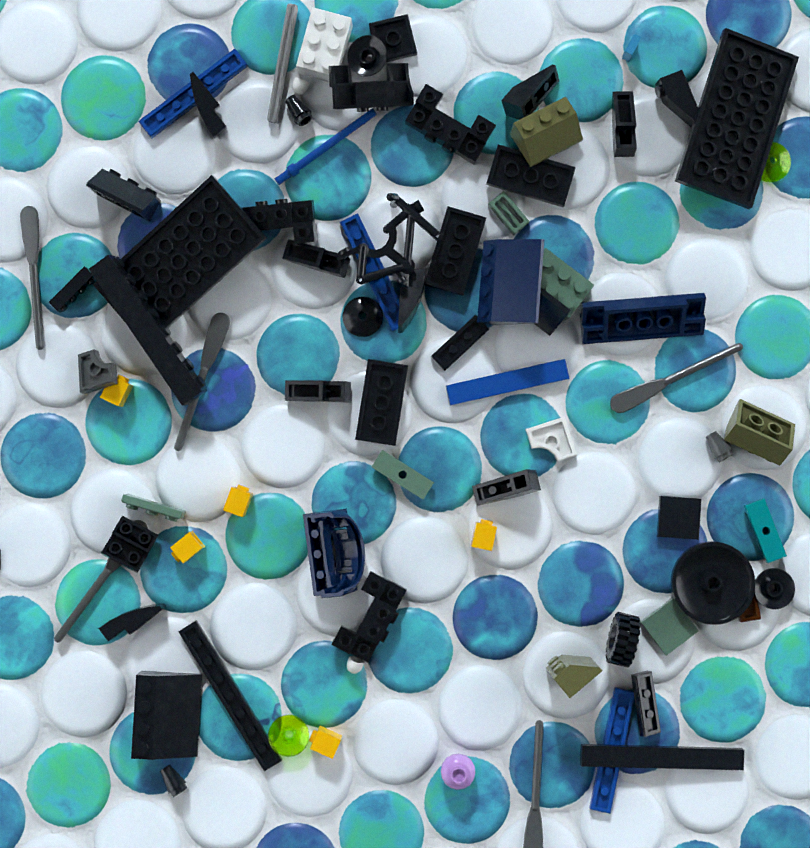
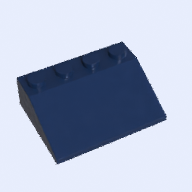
(510, 281)

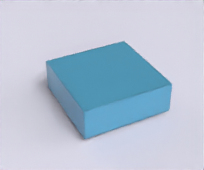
(631, 47)

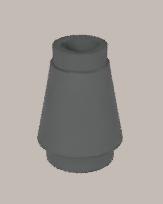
(719, 447)

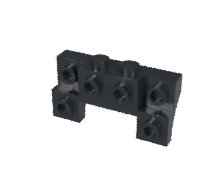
(371, 94)
(447, 131)
(285, 215)
(376, 620)

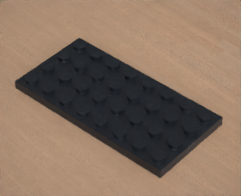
(737, 119)
(191, 251)

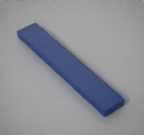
(184, 100)
(382, 287)
(507, 382)
(615, 734)

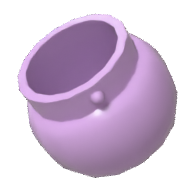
(458, 771)

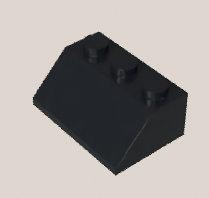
(124, 193)

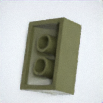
(547, 131)
(760, 432)
(572, 672)

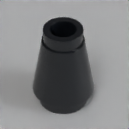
(300, 113)
(173, 781)

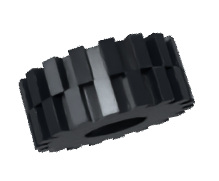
(623, 639)

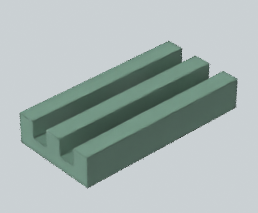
(518, 226)

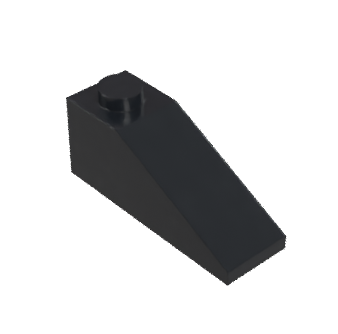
(529, 94)
(677, 96)
(506, 487)

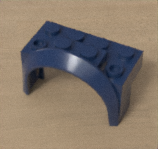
(349, 552)

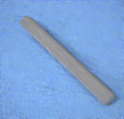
(282, 63)

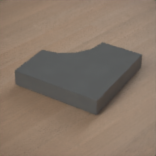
(95, 373)

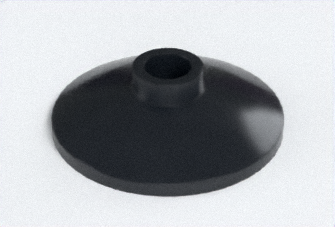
(363, 47)
(363, 327)
(783, 591)

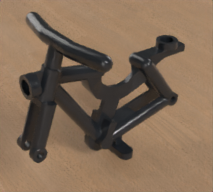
(403, 264)

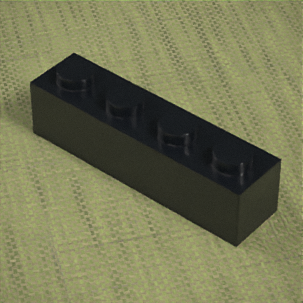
(72, 289)

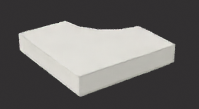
(553, 437)

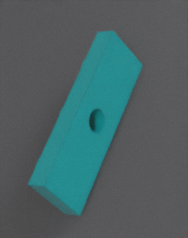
(770, 541)

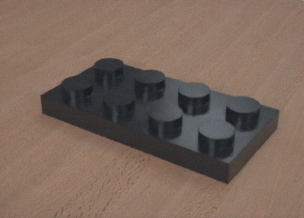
(545, 181)
(455, 251)
(381, 402)

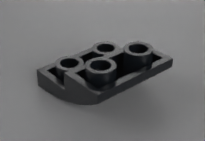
(129, 544)

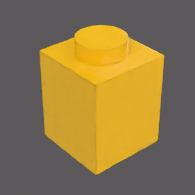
(118, 393)
(238, 500)
(483, 535)
(186, 547)
(325, 741)

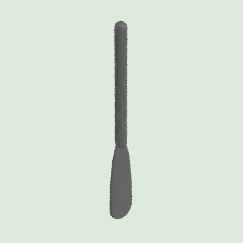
(30, 236)
(213, 342)
(639, 394)
(109, 568)
(534, 832)

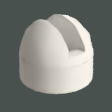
(299, 86)
(354, 664)

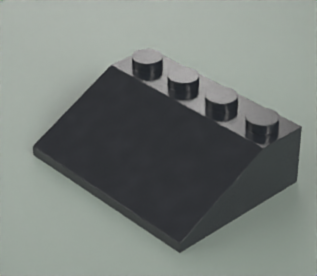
(166, 715)

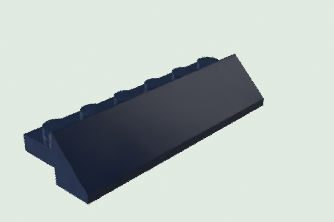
(642, 318)

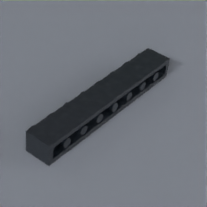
(148, 329)

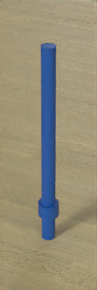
(293, 169)

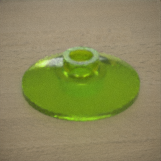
(776, 171)
(286, 745)

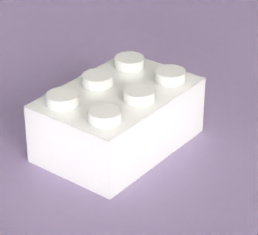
(323, 43)

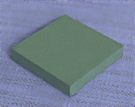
(669, 626)

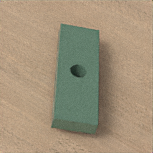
(413, 482)
(153, 508)

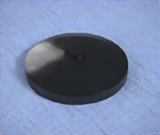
(713, 582)

